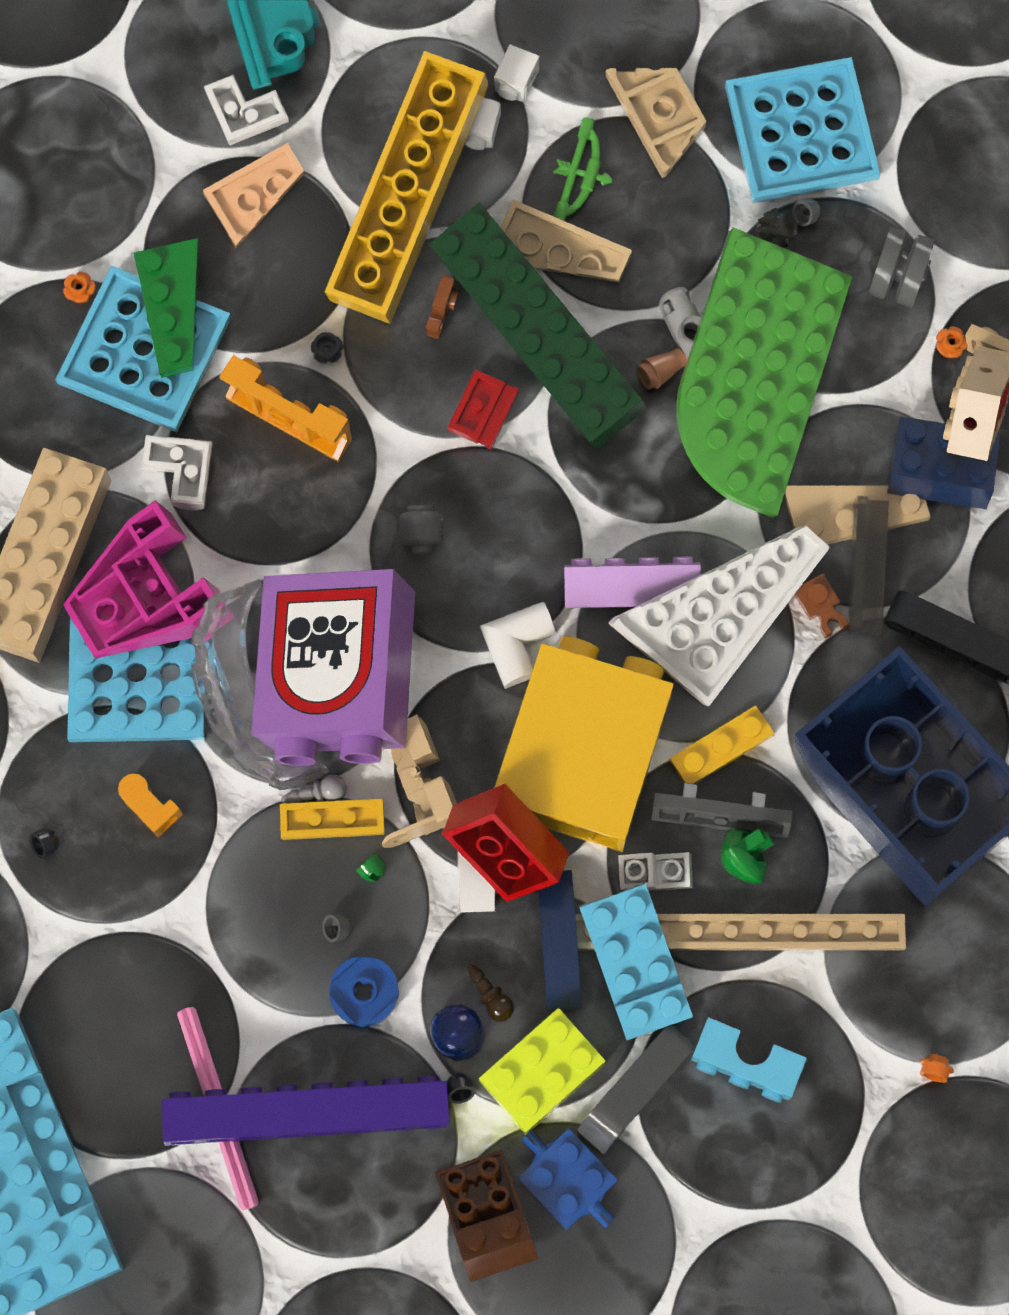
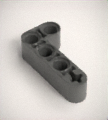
(636, 1088)

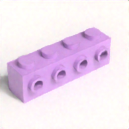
(624, 584)

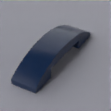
(560, 945)

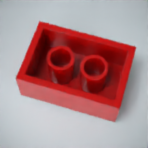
(505, 843)

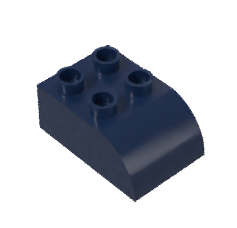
(910, 775)

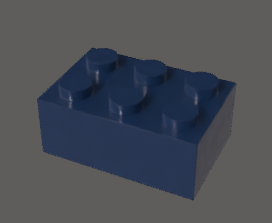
(927, 470)

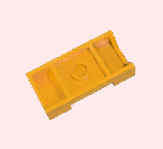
(323, 429)

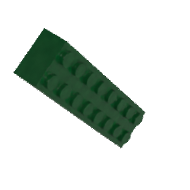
(538, 326)

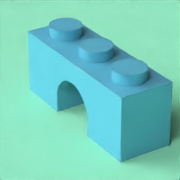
(718, 1053)

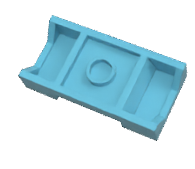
(636, 961)

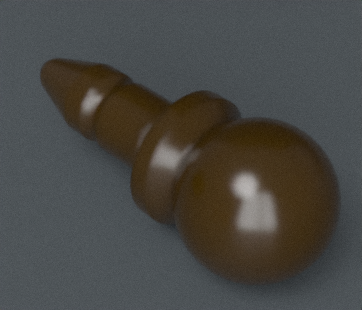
(498, 1006)

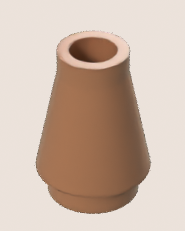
(659, 368)

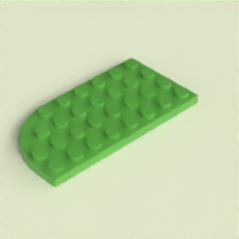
(757, 368)

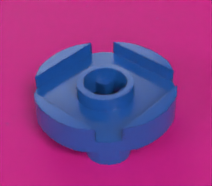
(363, 1011)

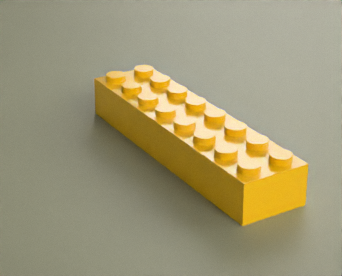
(407, 187)

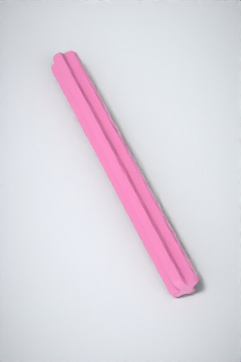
(209, 1080)

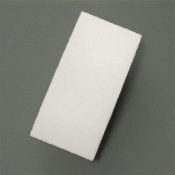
(657, 871)
(474, 890)

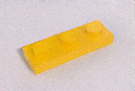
(722, 746)
(332, 819)

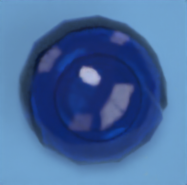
(457, 1032)

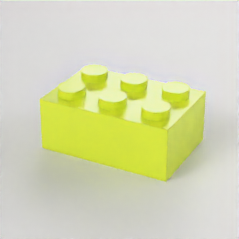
(542, 1071)

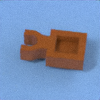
(445, 300)
(819, 601)

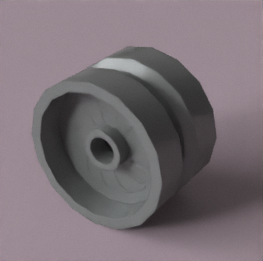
(902, 267)

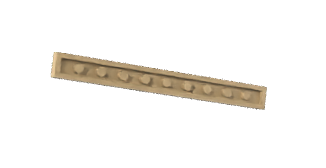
(774, 931)

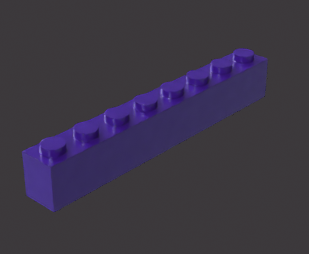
(304, 1112)

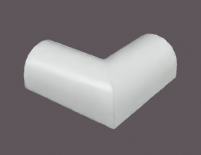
(244, 118)
(188, 461)
(510, 635)

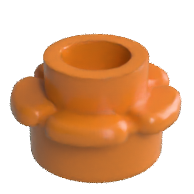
(79, 295)
(951, 350)
(936, 1068)

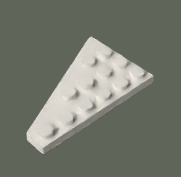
(717, 618)

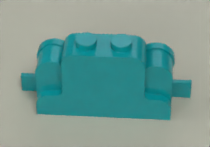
(272, 36)

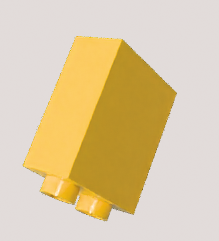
(586, 740)

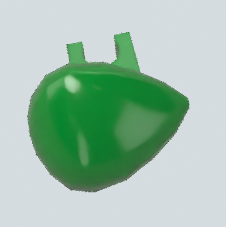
(743, 855)

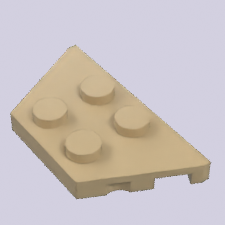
(660, 112)

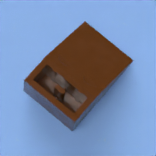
(486, 1215)

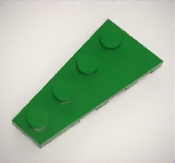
(169, 292)

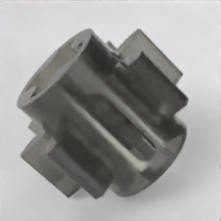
(777, 228)

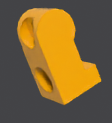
(139, 798)

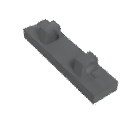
(719, 814)

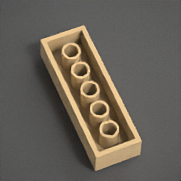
(46, 549)

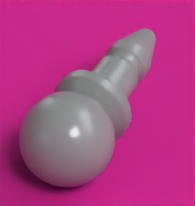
(330, 788)

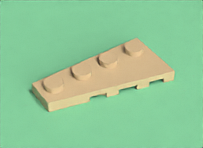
(562, 247)
(830, 509)

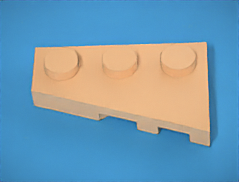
(253, 191)

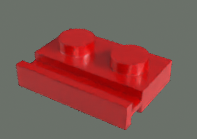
(483, 409)

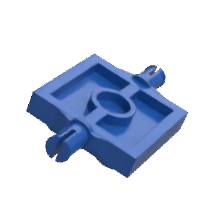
(568, 1179)

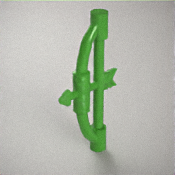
(590, 176)

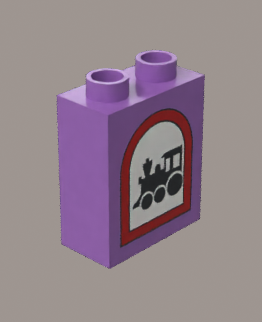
(334, 665)

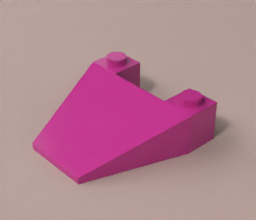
(130, 595)

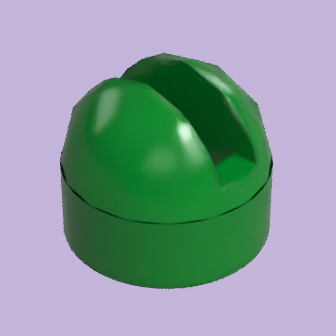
(372, 868)

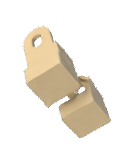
(430, 797)

